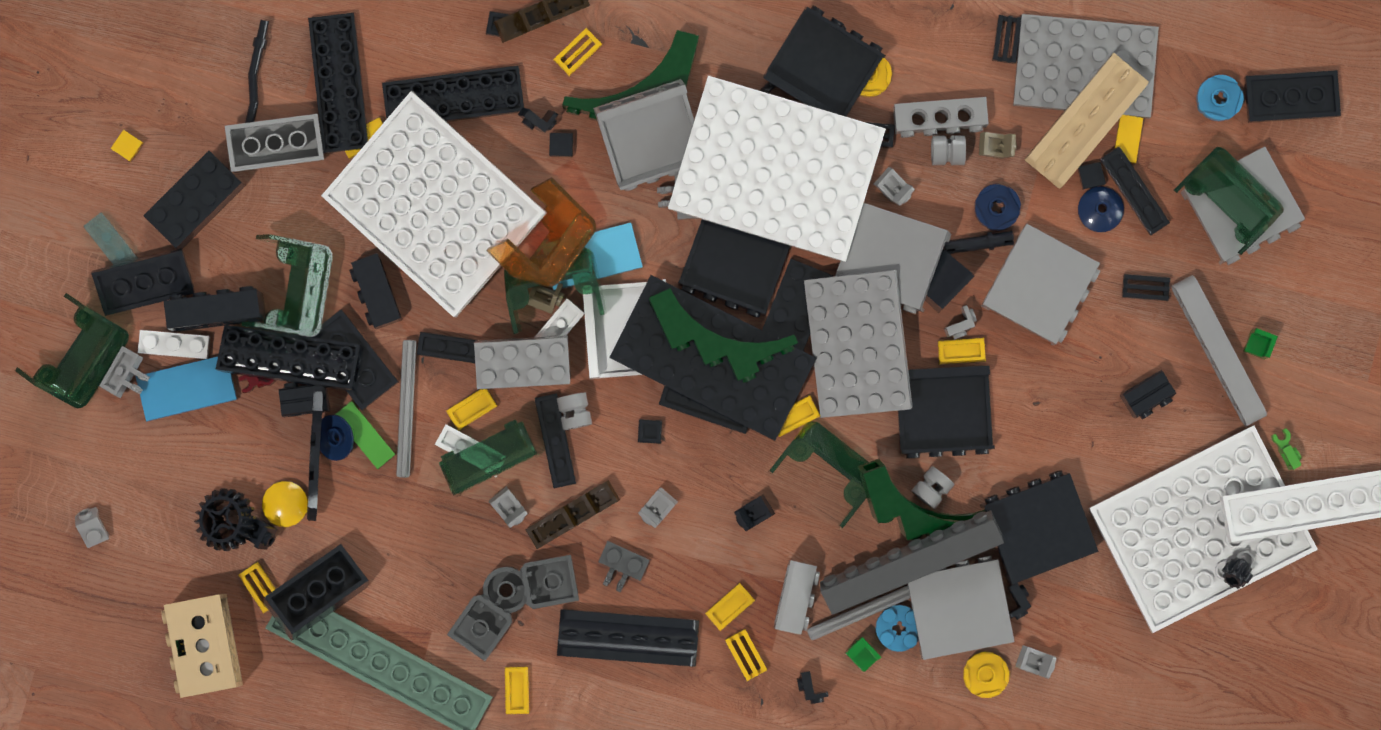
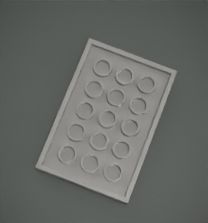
(1065, 53)
(858, 344)

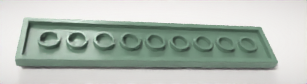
(392, 670)

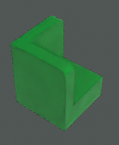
(1260, 343)
(862, 654)

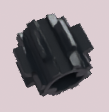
(1237, 573)

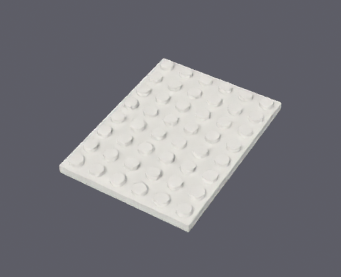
(776, 168)
(432, 203)
(1173, 530)

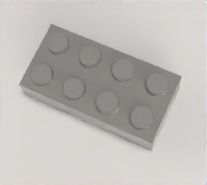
(274, 142)
(522, 362)

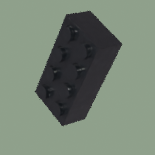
(194, 200)
(214, 310)
(316, 592)

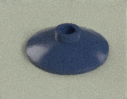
(1092, 217)
(336, 438)

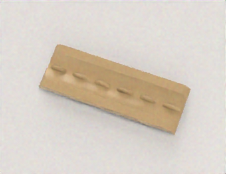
(1086, 120)

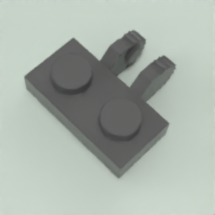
(623, 561)

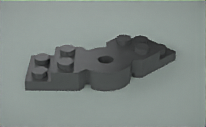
(489, 615)

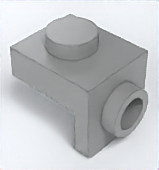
(894, 187)
(959, 330)
(508, 507)
(657, 507)
(91, 527)
(1036, 662)

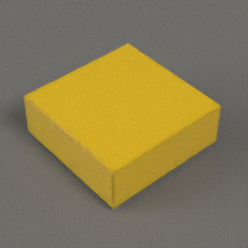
(127, 145)

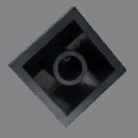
(947, 281)

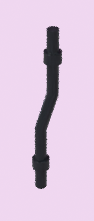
(259, 44)

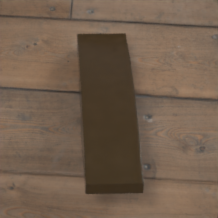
(536, 17)
(572, 514)

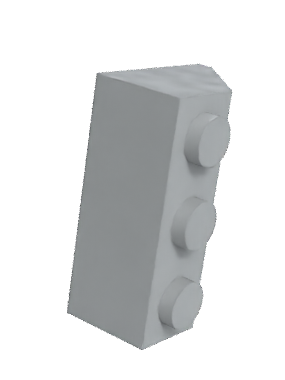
(796, 597)

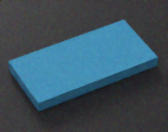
(185, 389)

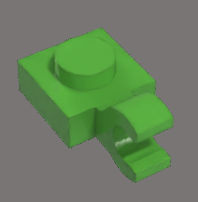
(1290, 455)

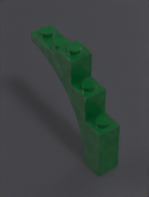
(674, 66)
(741, 356)
(887, 503)

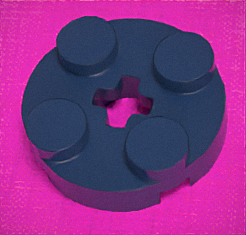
(1000, 194)

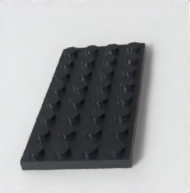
(757, 404)

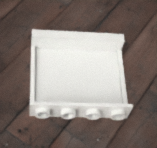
(605, 330)

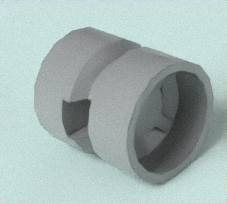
(948, 150)
(571, 403)
(926, 493)

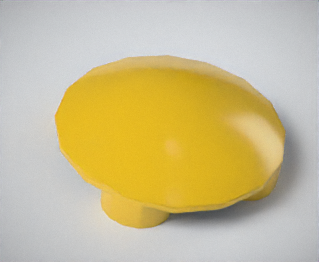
(284, 504)

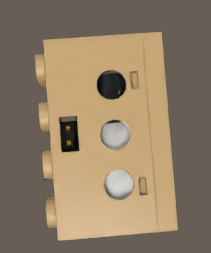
(202, 645)

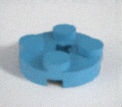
(1225, 110)
(888, 637)

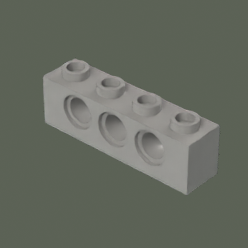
(973, 106)

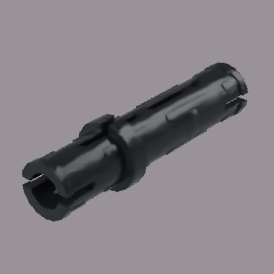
(986, 241)

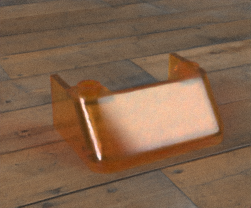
(568, 235)

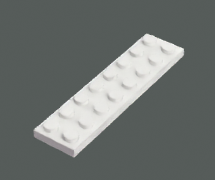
(1302, 506)

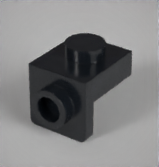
(533, 121)
(754, 513)
(263, 535)
(1020, 596)
(805, 685)

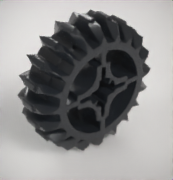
(236, 508)

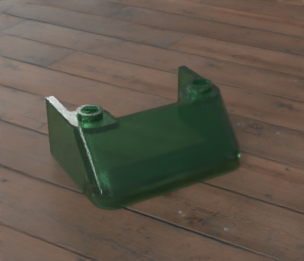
(1235, 194)
(585, 278)
(305, 288)
(85, 361)
(818, 439)
(488, 458)

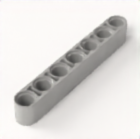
(1219, 350)

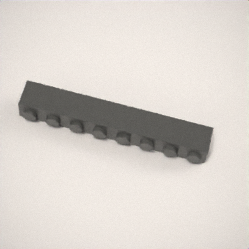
(911, 562)

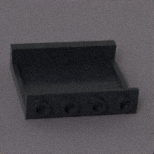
(823, 63)
(733, 267)
(947, 413)
(1041, 526)

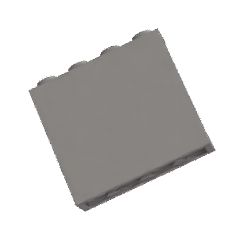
(646, 133)
(1221, 228)
(896, 243)
(1041, 284)
(961, 609)

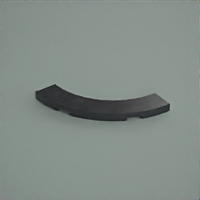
(314, 456)

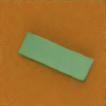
(366, 436)

